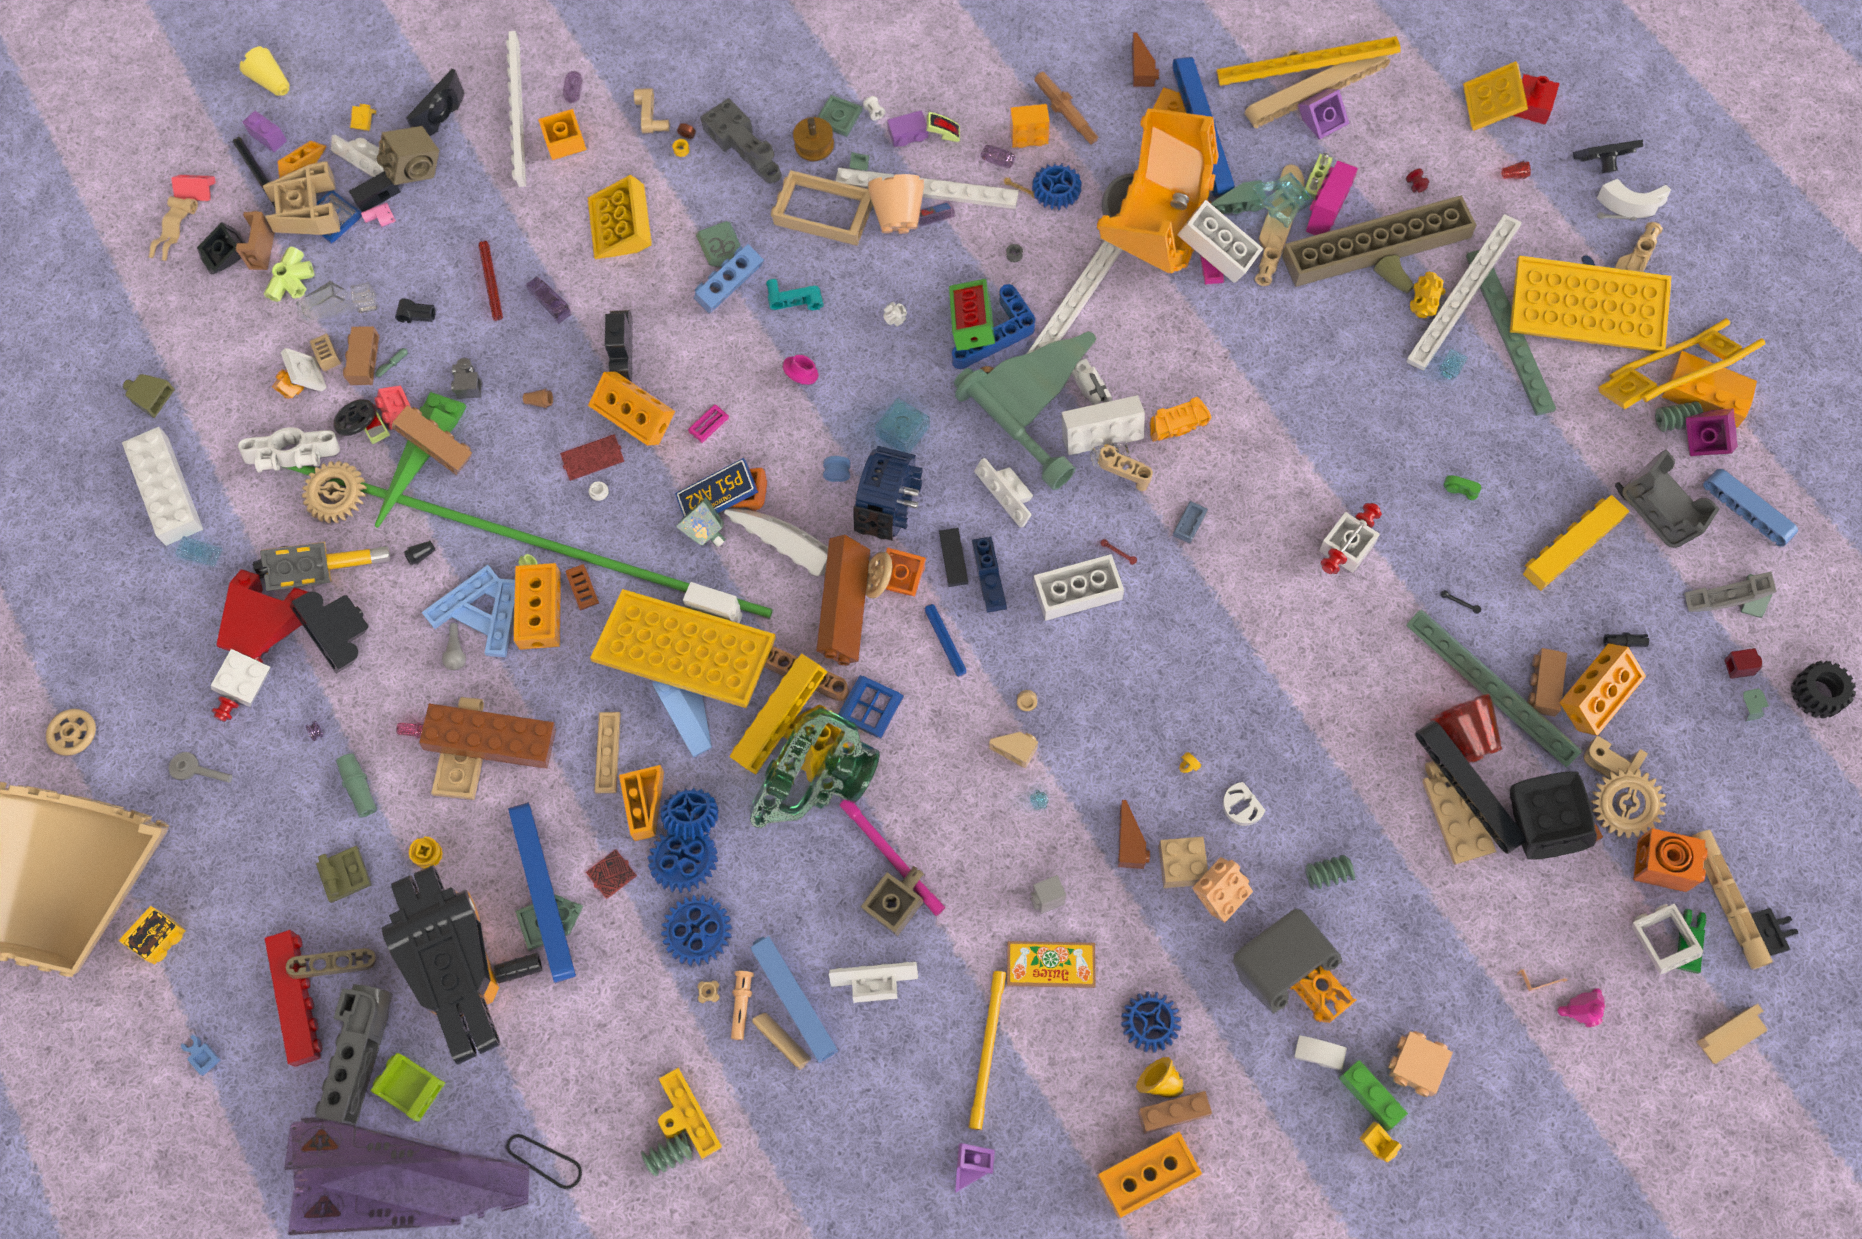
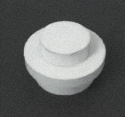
(598, 491)

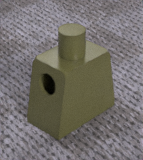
(148, 393)

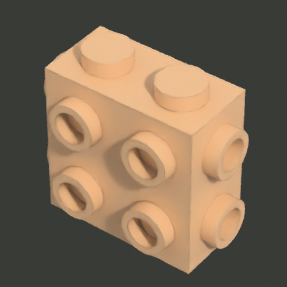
(1223, 889)
(1419, 1063)

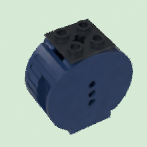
(886, 493)

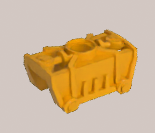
(1178, 420)
(1315, 998)

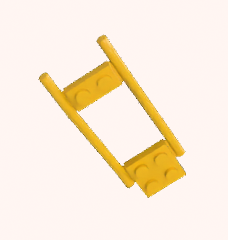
(1630, 386)

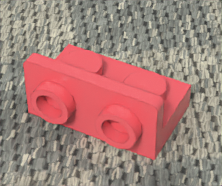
(391, 403)

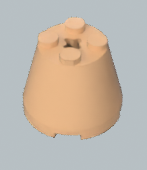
(897, 202)

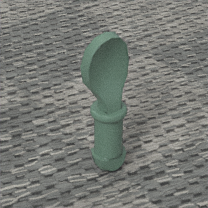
(393, 362)

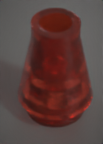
(1517, 171)

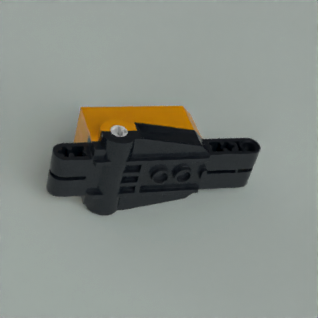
(444, 960)

